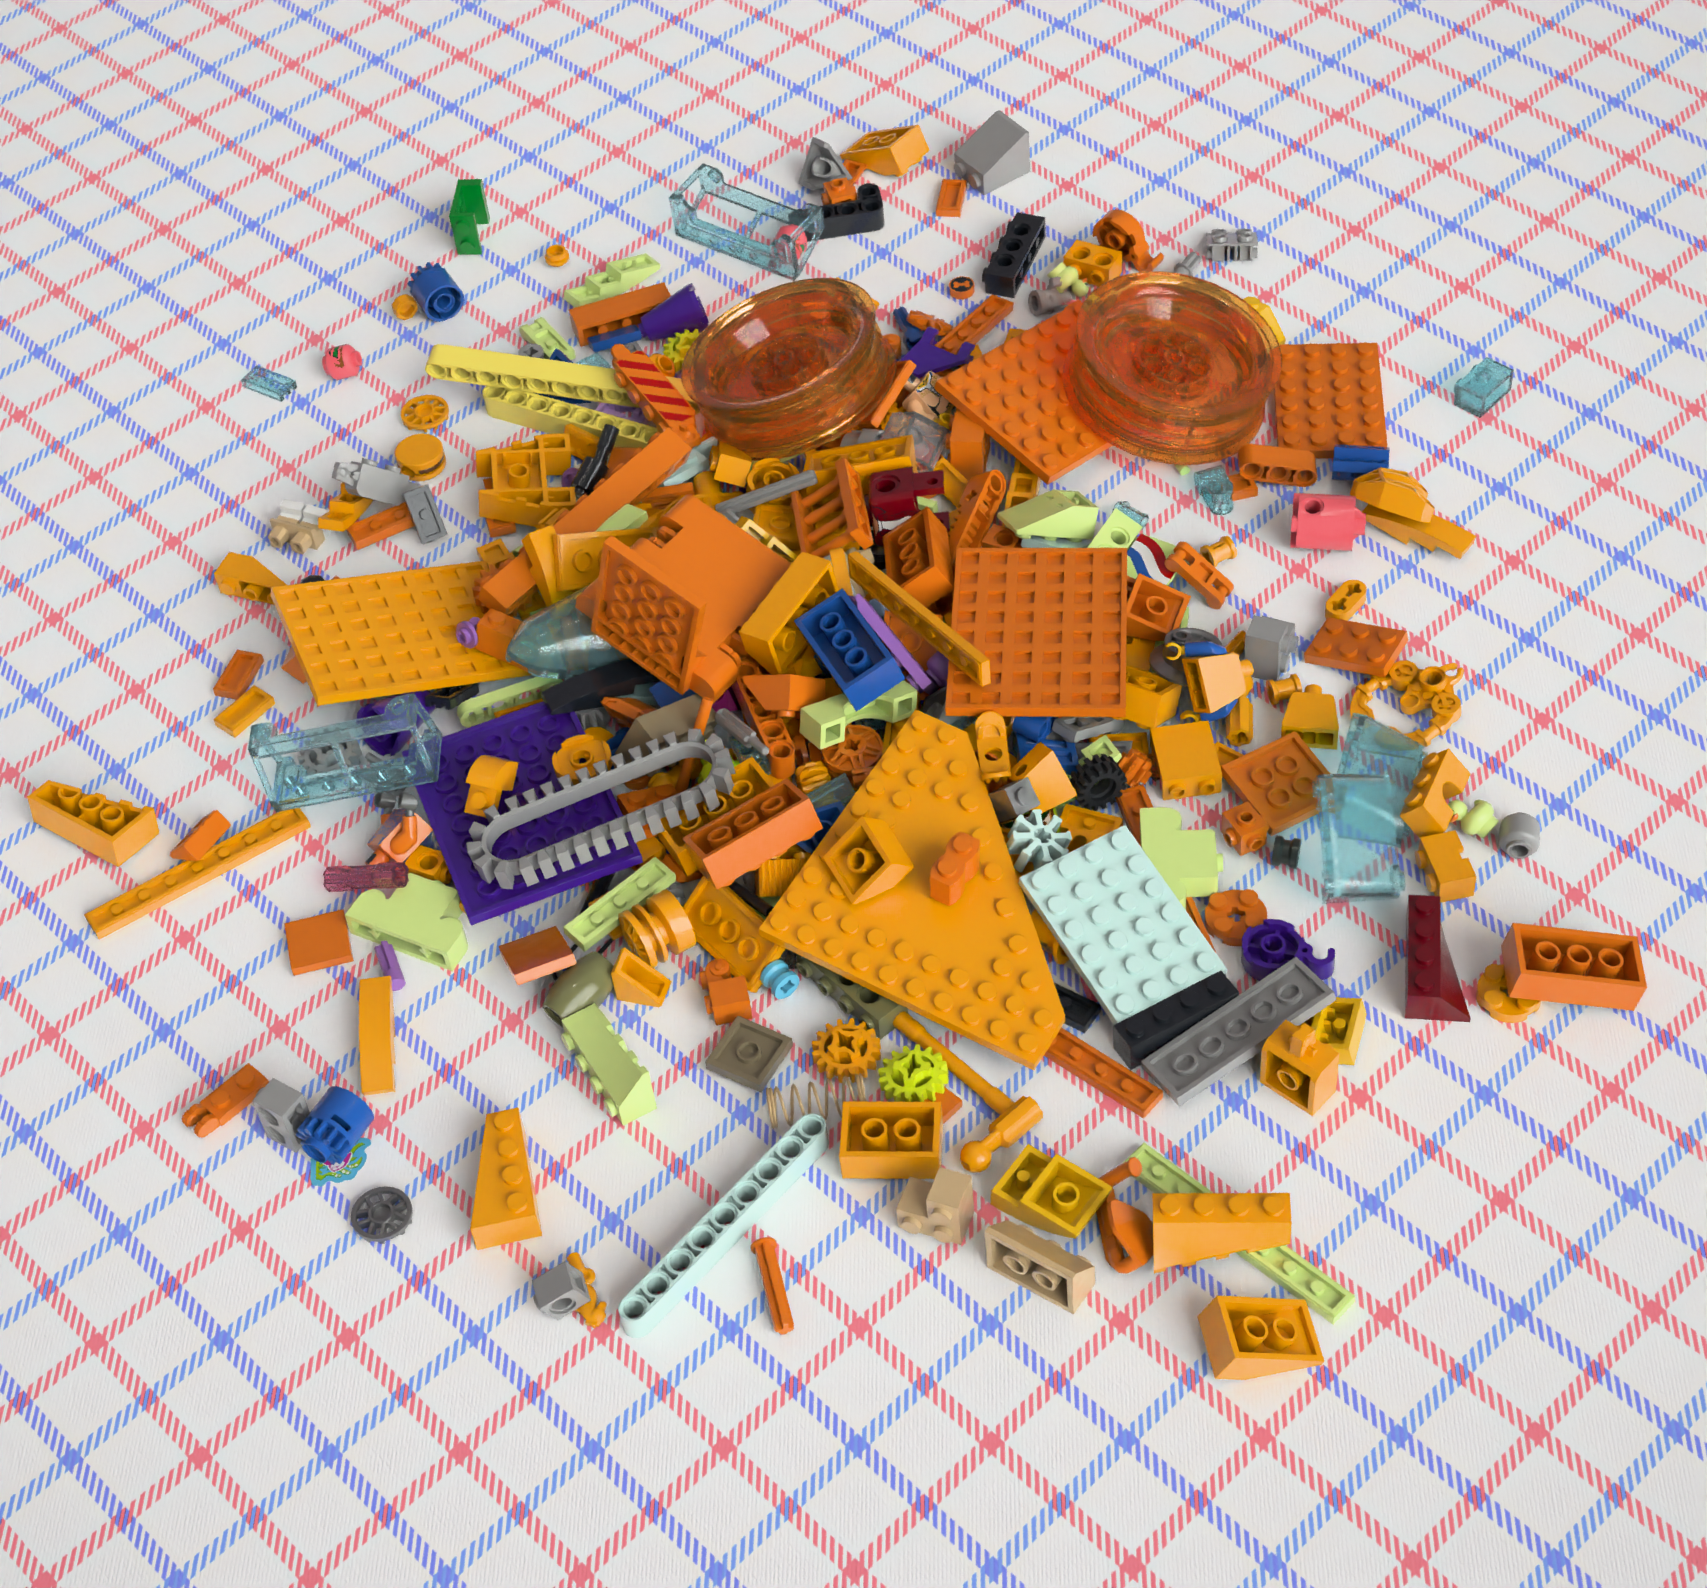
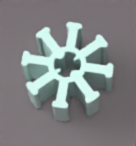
(1037, 841)

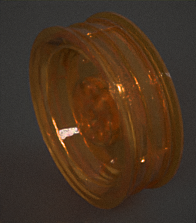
(1171, 367)
(790, 368)

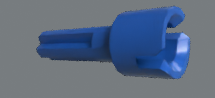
(912, 334)

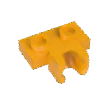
(1086, 825)

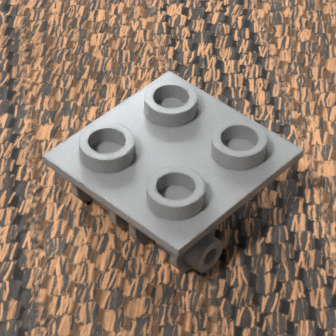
(1220, 238)

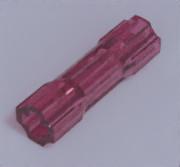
(365, 877)

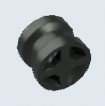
(1286, 852)

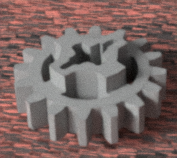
(326, 760)

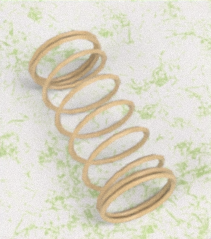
(771, 1099)

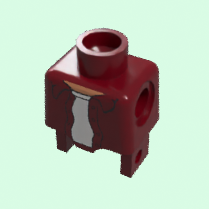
(894, 498)

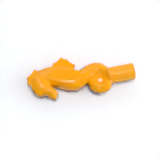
(592, 1313)

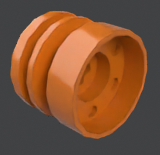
(859, 750)

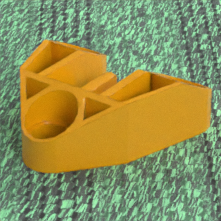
(1394, 492)

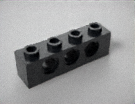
(1014, 255)

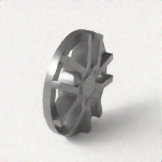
(381, 1214)

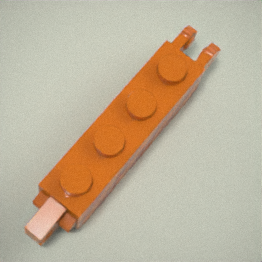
(654, 394)

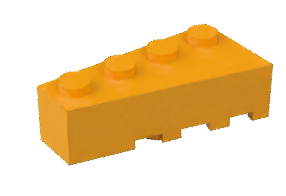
(93, 822)
(505, 1191)

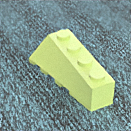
(609, 1063)

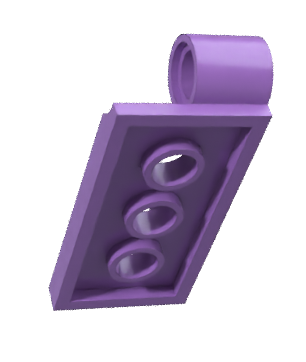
(917, 675)

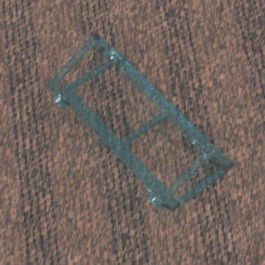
(778, 257)
(297, 789)

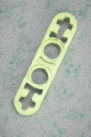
(508, 694)

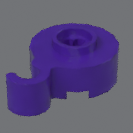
(1275, 944)

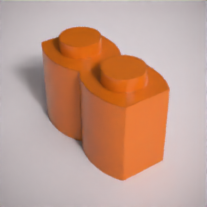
(954, 868)

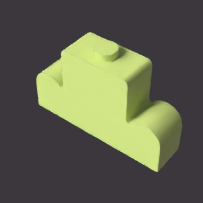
(1182, 857)
(415, 920)

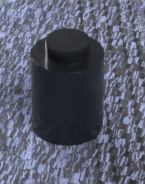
(588, 476)

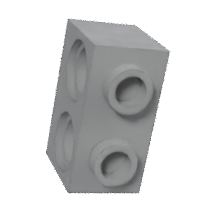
(281, 1113)

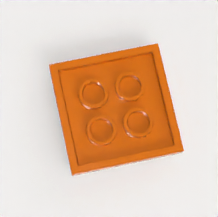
(1277, 781)

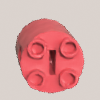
(1325, 521)

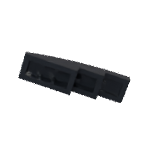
(590, 687)

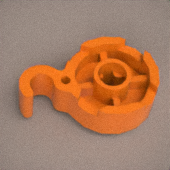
(1124, 233)

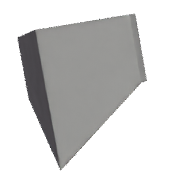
(821, 166)

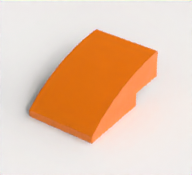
(1153, 608)

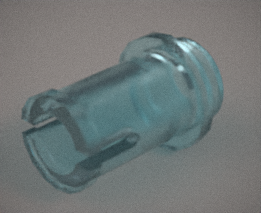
(1134, 514)

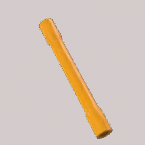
(917, 1033)

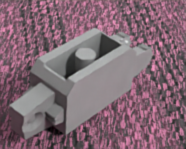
(373, 482)

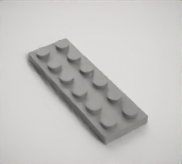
(1237, 1031)

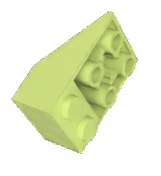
(1053, 516)

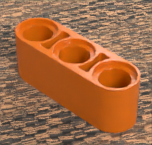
(1277, 465)

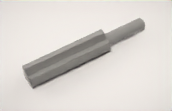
(740, 730)

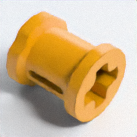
(1219, 551)
(1282, 688)

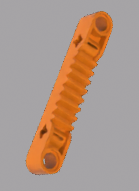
(975, 517)

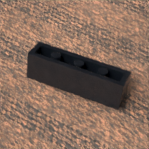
(1164, 1021)

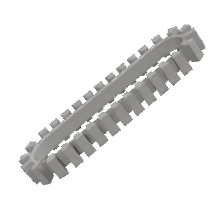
(696, 747)

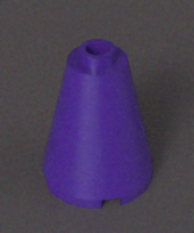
(675, 315)
(392, 742)

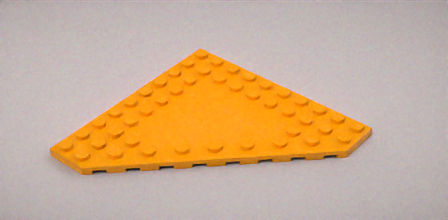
(958, 964)

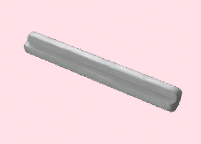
(769, 492)

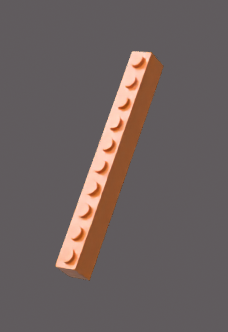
(628, 484)

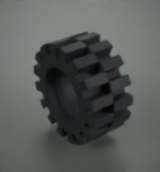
(1099, 768)

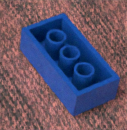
(849, 649)

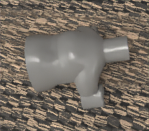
(1049, 299)

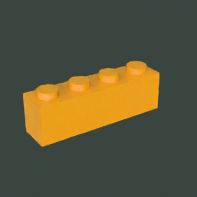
(1216, 1224)

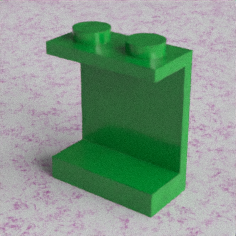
(467, 211)

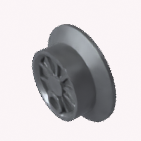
(1173, 669)

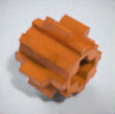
(1135, 767)

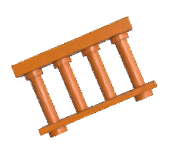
(853, 515)

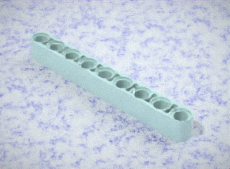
(719, 1237)

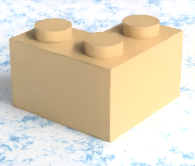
(939, 1207)

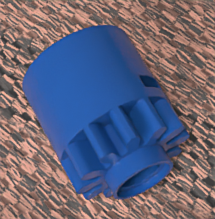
(436, 292)
(334, 1125)

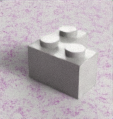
(1269, 646)

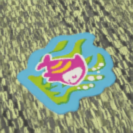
(323, 1172)

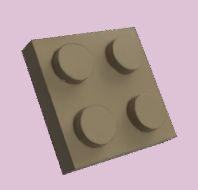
(749, 1053)

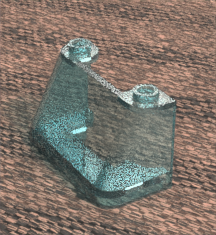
(1383, 751)
(1358, 837)

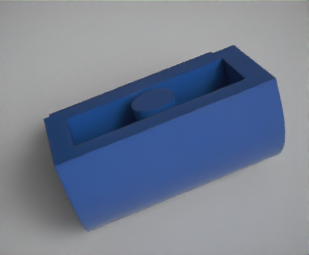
(1357, 460)

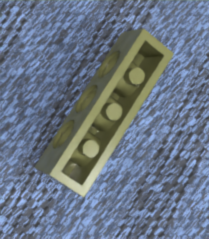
(853, 998)

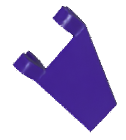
(935, 359)

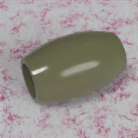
(579, 987)

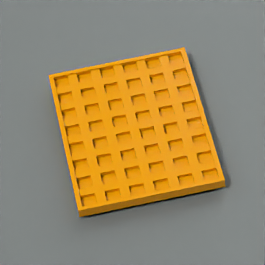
(387, 633)

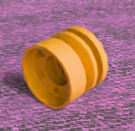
(660, 927)

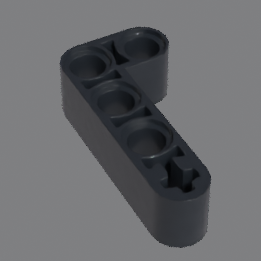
(853, 216)

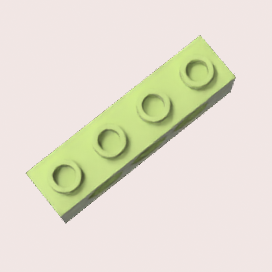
(1117, 532)

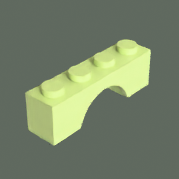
(826, 720)

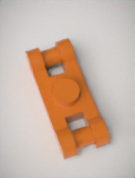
(1200, 574)

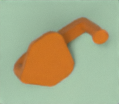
(1124, 1225)

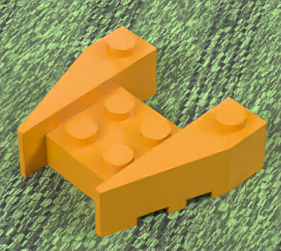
(520, 479)

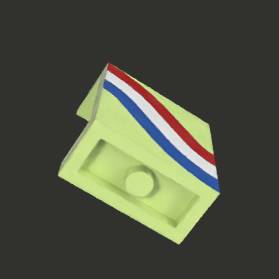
(1149, 557)

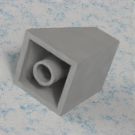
(994, 154)

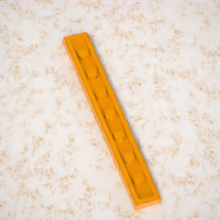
(919, 619)
(193, 874)

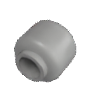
(1519, 835)

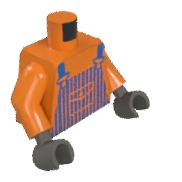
(399, 830)

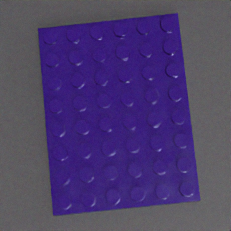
(530, 739)

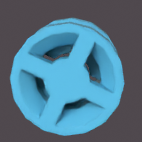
(779, 979)

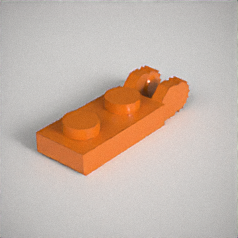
(225, 1101)

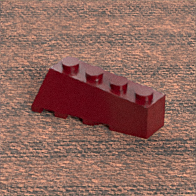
(1430, 975)

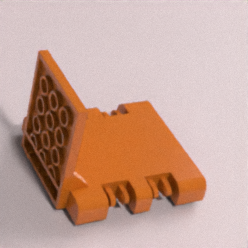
(684, 598)

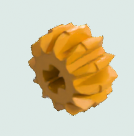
(811, 776)

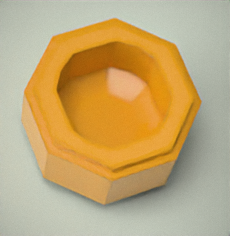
(404, 307)

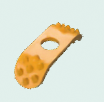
(992, 736)

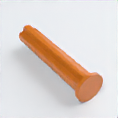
(773, 1284)

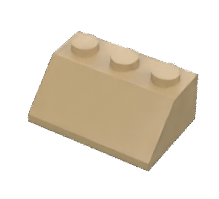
(1039, 1264)

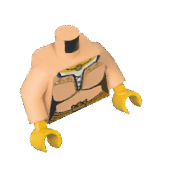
(927, 400)

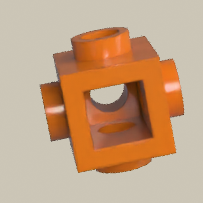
(838, 191)
(1244, 828)

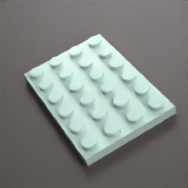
(1120, 924)

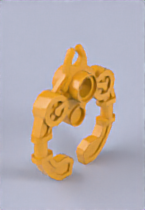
(1423, 689)

